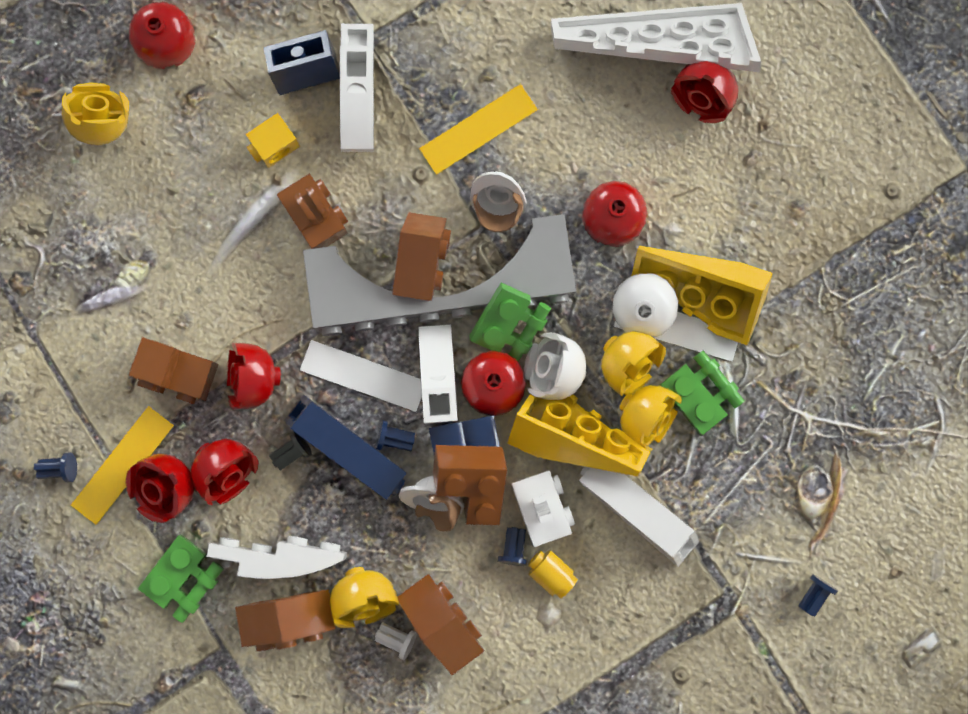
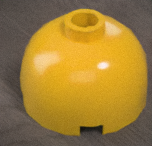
(95, 113)
(629, 360)
(648, 414)
(362, 597)

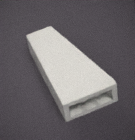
(641, 512)

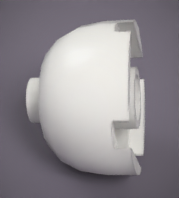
(641, 291)
(555, 367)

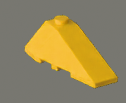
(713, 289)
(574, 436)

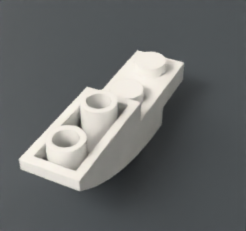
(357, 88)
(290, 560)

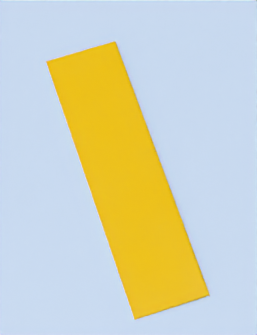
(478, 129)
(111, 476)

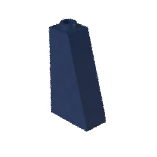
(345, 448)

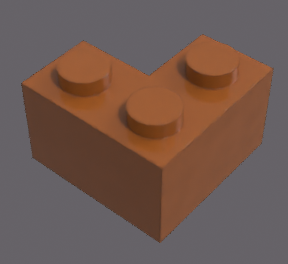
(420, 247)
(164, 366)
(475, 475)
(283, 620)
(441, 623)

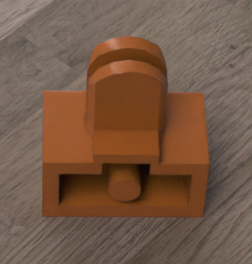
(312, 212)

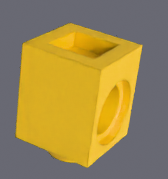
(271, 141)

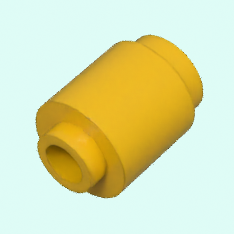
(552, 573)

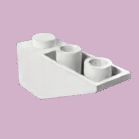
(437, 375)

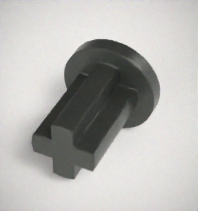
(290, 451)

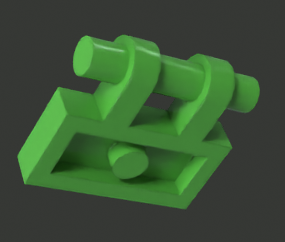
(502, 316)
(697, 403)
(173, 572)

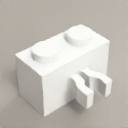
(542, 508)

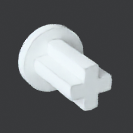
(396, 639)

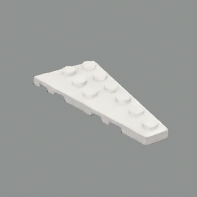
(669, 35)

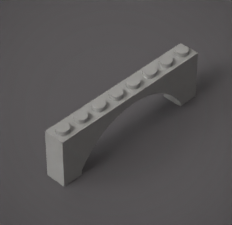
(346, 299)

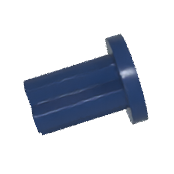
(394, 438)
(57, 468)
(514, 547)
(816, 595)

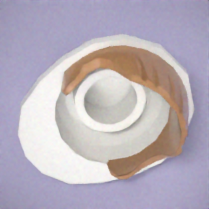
(497, 201)
(441, 510)

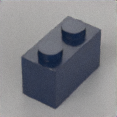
(302, 62)

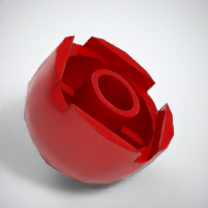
(161, 35)
(706, 90)
(608, 225)
(251, 376)
(489, 399)
(221, 470)
(160, 486)

